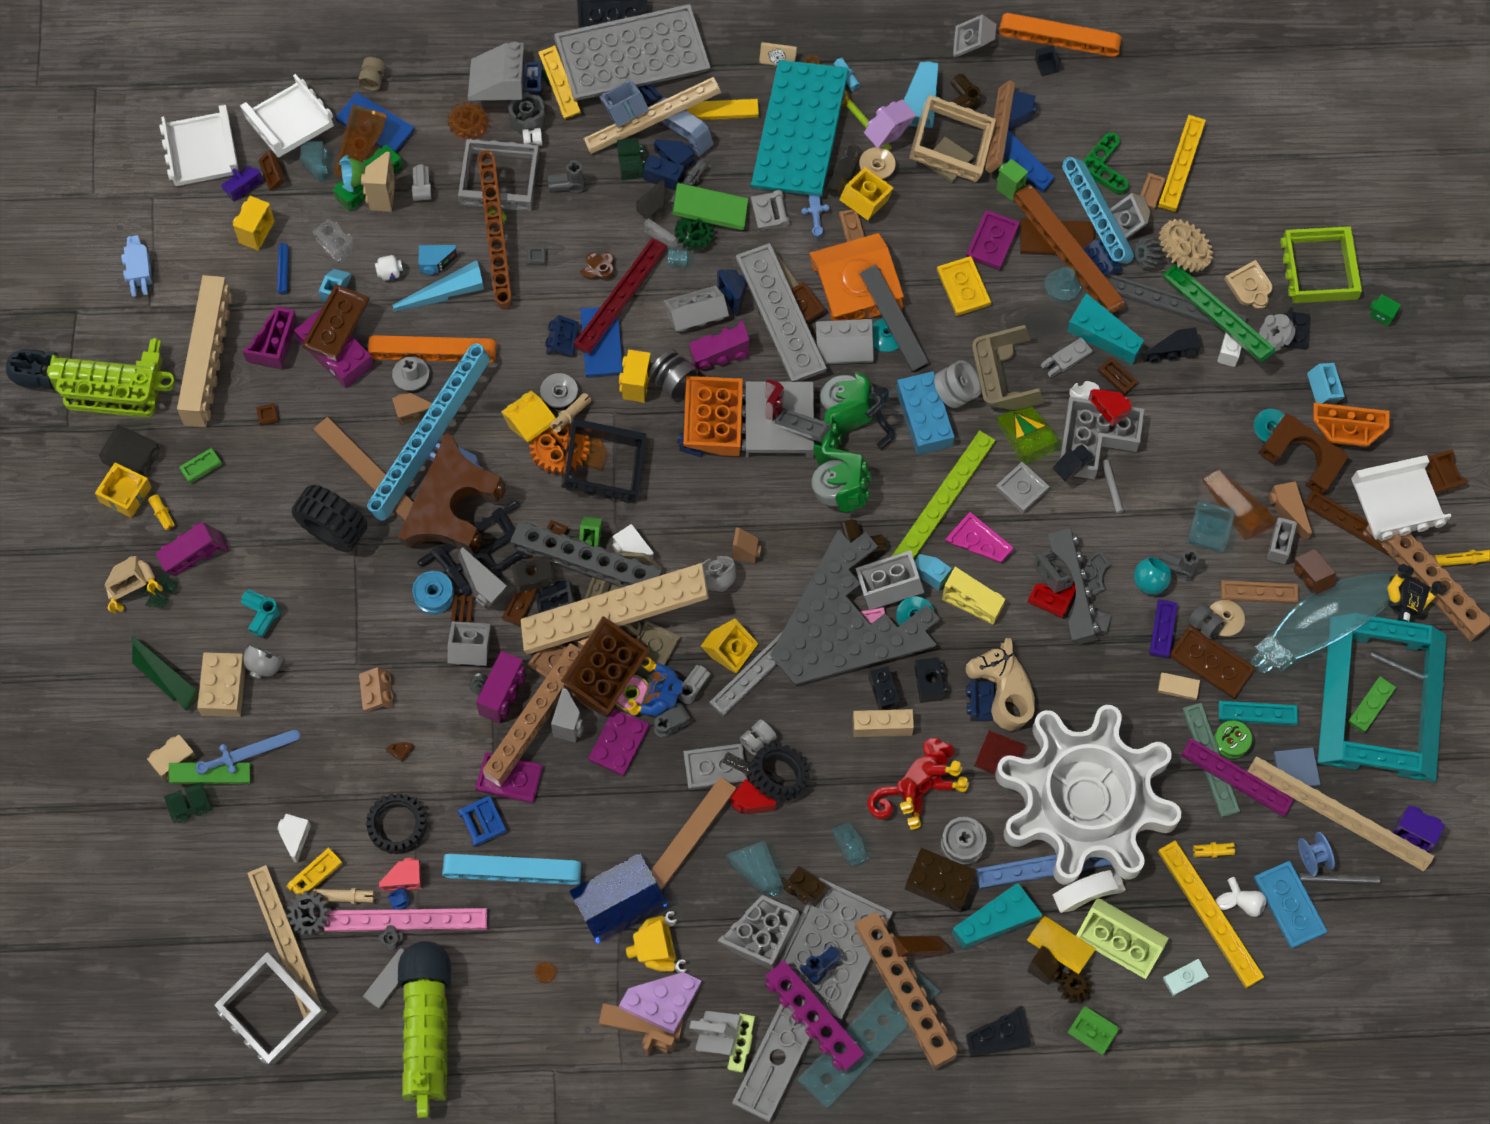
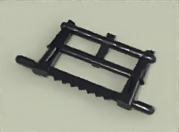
(452, 570)

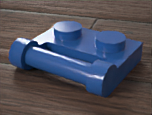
(487, 817)

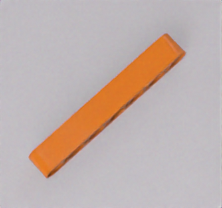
(1060, 34)
(426, 348)

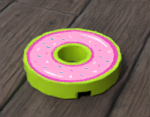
(640, 686)

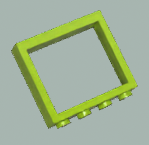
(1341, 234)

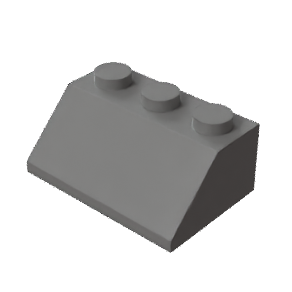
(696, 308)
(845, 341)
(889, 580)

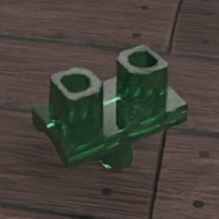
(157, 600)

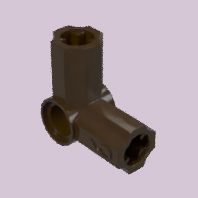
(966, 91)
(851, 532)

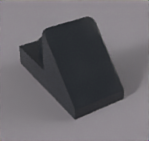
(1073, 462)

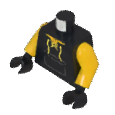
(1409, 595)

